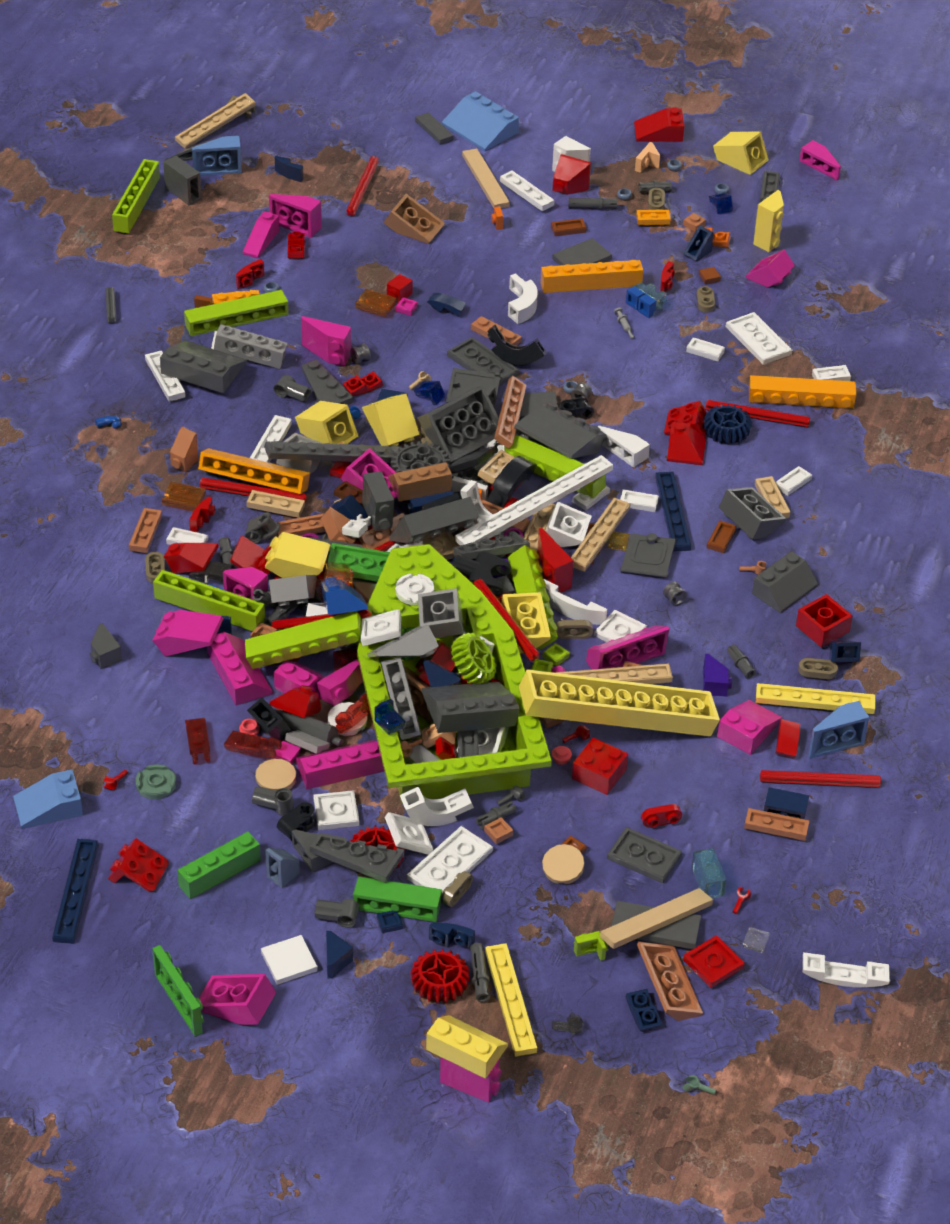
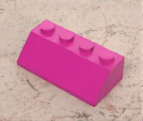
(631, 648)
(239, 678)
(340, 764)

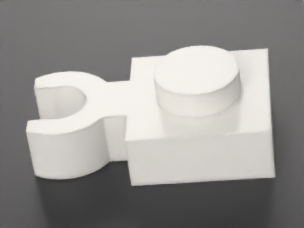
(357, 527)

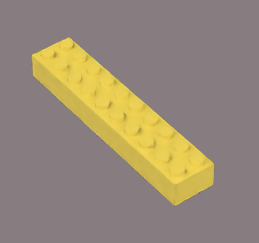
(618, 703)

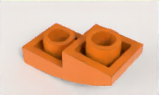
(720, 239)

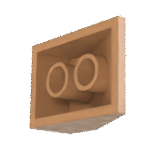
(413, 220)

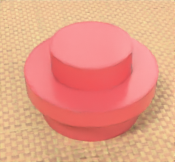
(249, 726)
(561, 755)

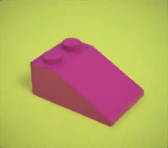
(297, 213)
(327, 340)
(367, 463)
(186, 631)
(747, 726)
(237, 997)

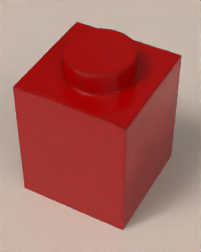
(400, 287)

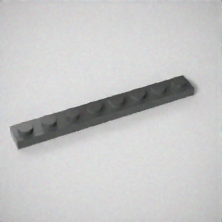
(325, 451)

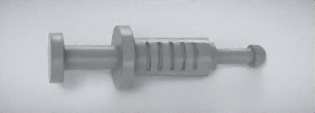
(622, 319)

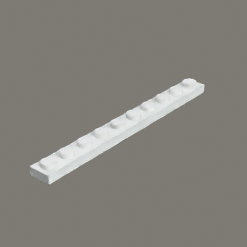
(535, 502)

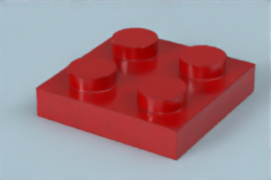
(713, 961)

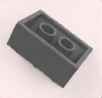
(751, 512)
(784, 582)

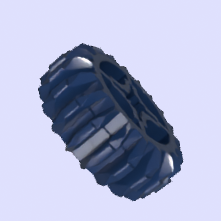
(727, 424)

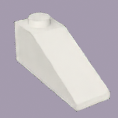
(626, 446)

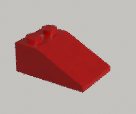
(661, 126)
(554, 561)

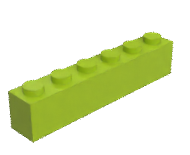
(136, 196)
(236, 312)
(552, 464)
(529, 579)
(208, 600)
(303, 639)

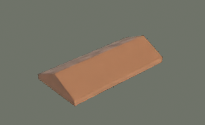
(670, 981)

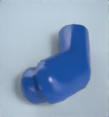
(108, 420)

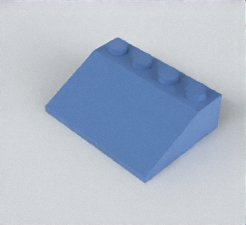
(481, 121)

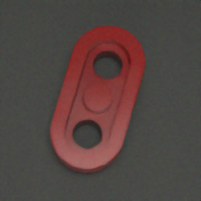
(661, 815)

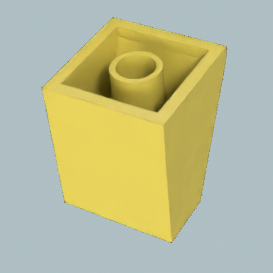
(742, 151)
(392, 420)
(327, 423)
(296, 556)

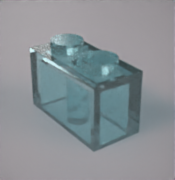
(709, 872)

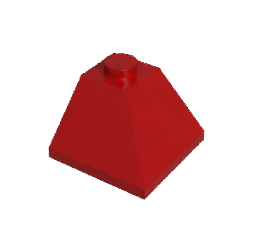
(571, 175)
(685, 445)
(189, 556)
(298, 701)

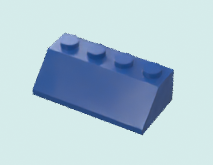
(341, 597)

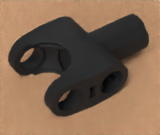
(484, 568)

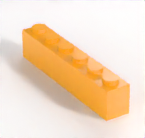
(591, 276)
(802, 391)
(254, 471)

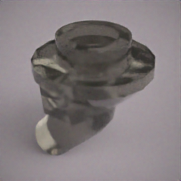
(574, 1024)

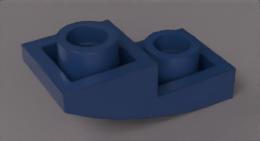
(288, 169)
(439, 301)
(446, 933)
(643, 1010)

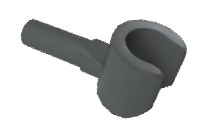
(516, 792)

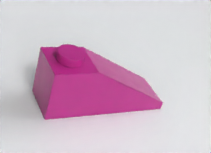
(821, 159)
(262, 234)
(340, 683)

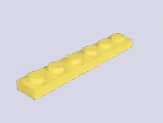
(811, 697)
(511, 1000)

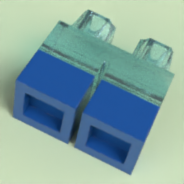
(645, 298)

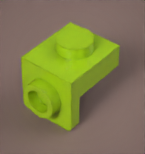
(590, 943)

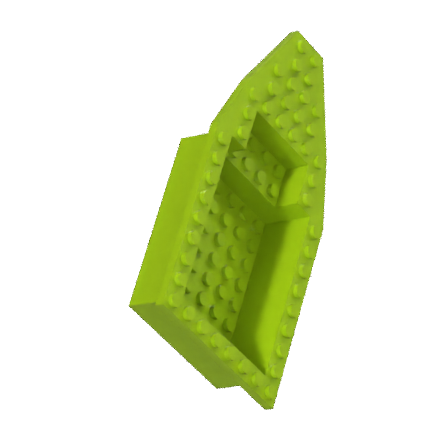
(525, 742)

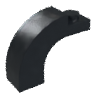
(515, 354)
(508, 480)

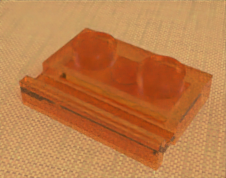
(375, 302)
(183, 496)

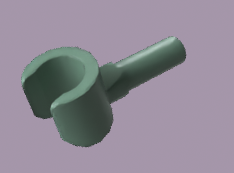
(694, 1083)

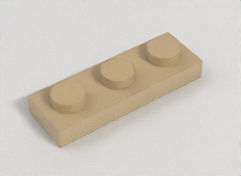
(493, 468)
(769, 490)
(275, 503)

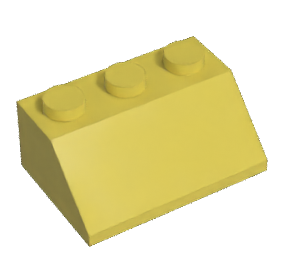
(769, 222)
(530, 616)
(464, 1045)

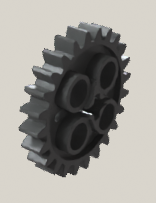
(418, 456)

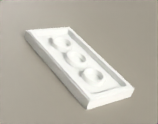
(758, 338)
(456, 854)

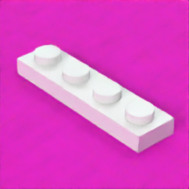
(527, 190)
(169, 385)
(275, 432)

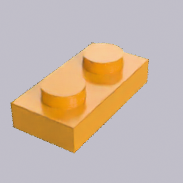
(653, 217)

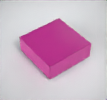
(406, 306)
(288, 752)

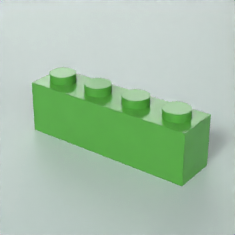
(219, 865)
(406, 899)

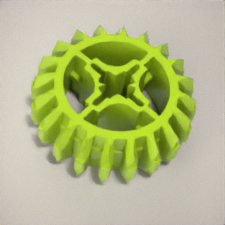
(473, 658)

